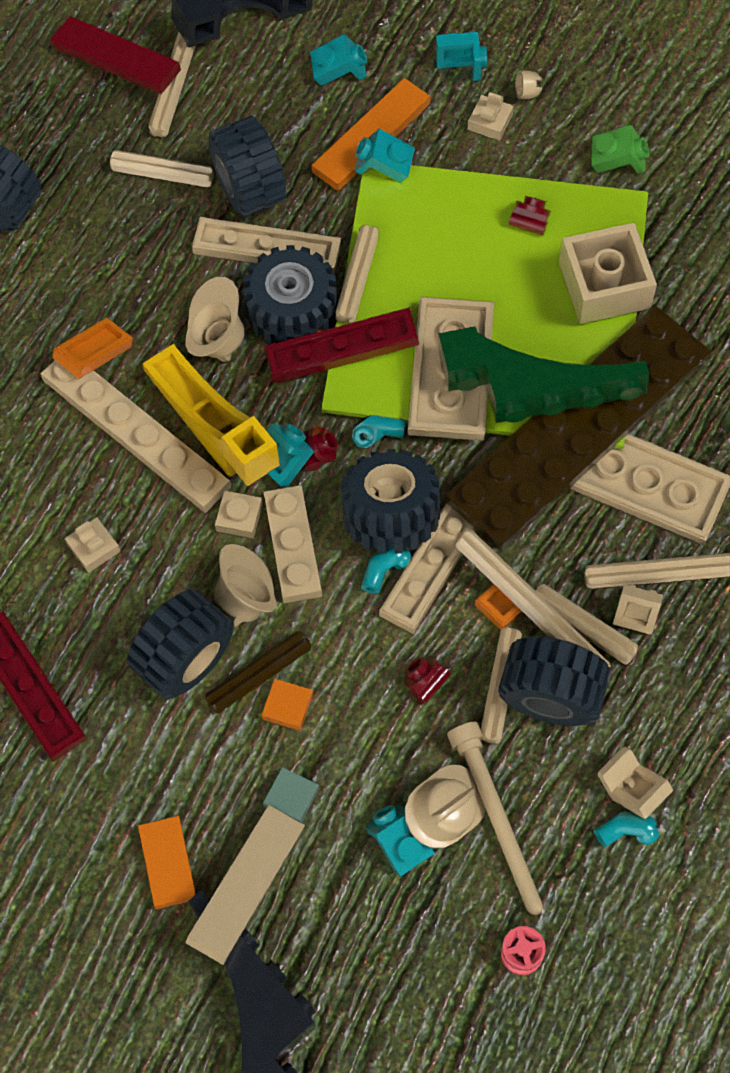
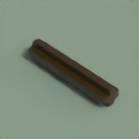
(258, 672)

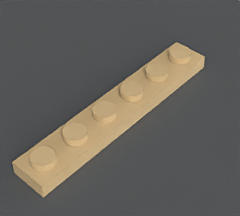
(140, 435)

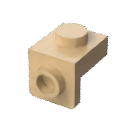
(633, 784)

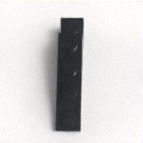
(268, 1014)

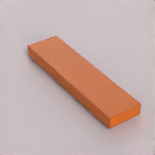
(390, 114)

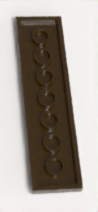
(558, 449)

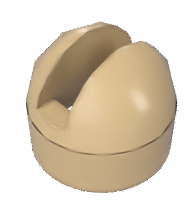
(526, 84)

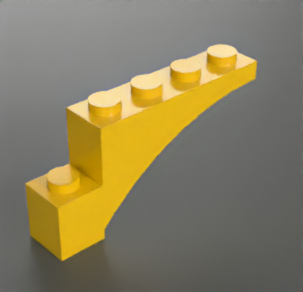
(230, 437)

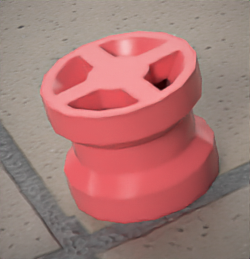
(522, 942)

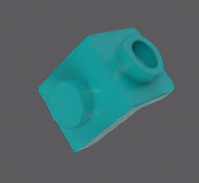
(461, 51)
(338, 59)
(384, 154)
(292, 452)
(396, 841)

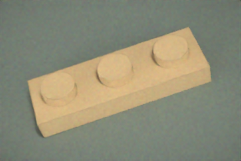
(292, 544)

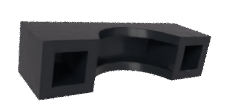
(201, 19)

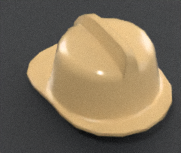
(214, 320)
(243, 585)
(444, 807)

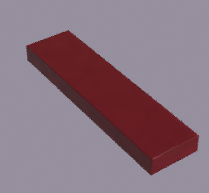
(116, 55)
(342, 345)
(36, 695)

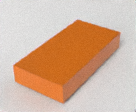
(92, 348)
(167, 862)

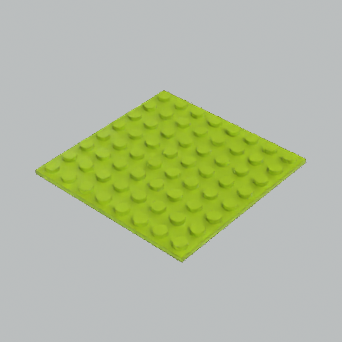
(453, 240)

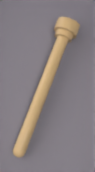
(467, 741)

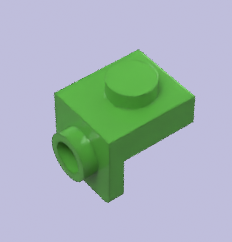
(619, 149)

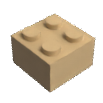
(607, 273)

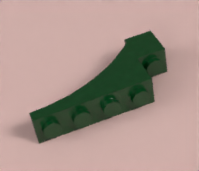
(532, 385)

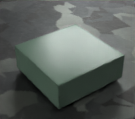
(291, 794)

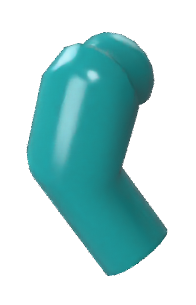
(377, 427)
(379, 564)
(628, 824)

